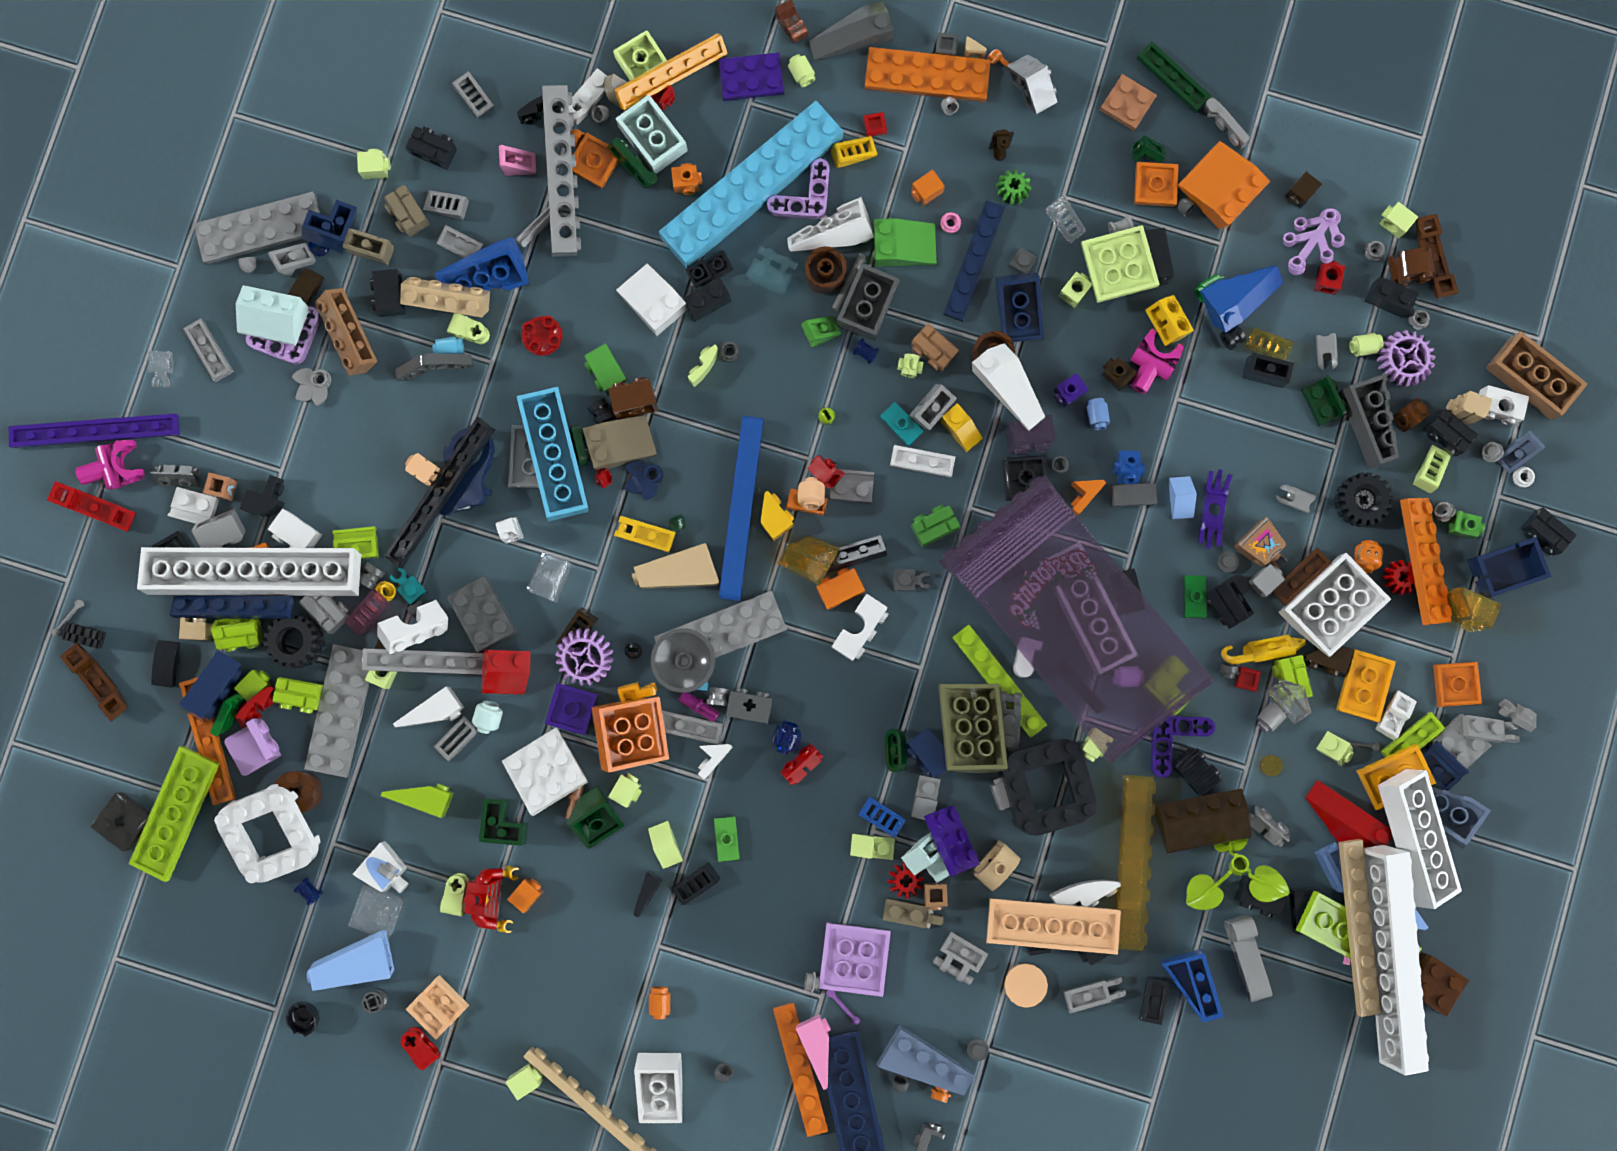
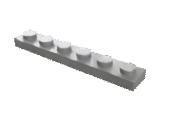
(422, 661)

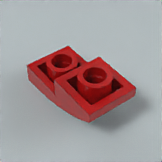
(260, 701)

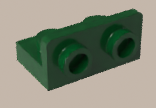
(1324, 400)

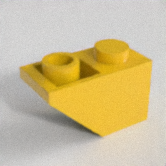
(773, 518)

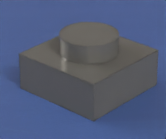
(946, 44)
(1023, 261)

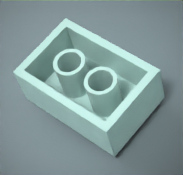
(651, 134)

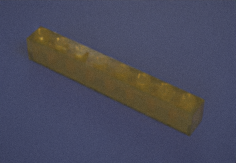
(1134, 859)

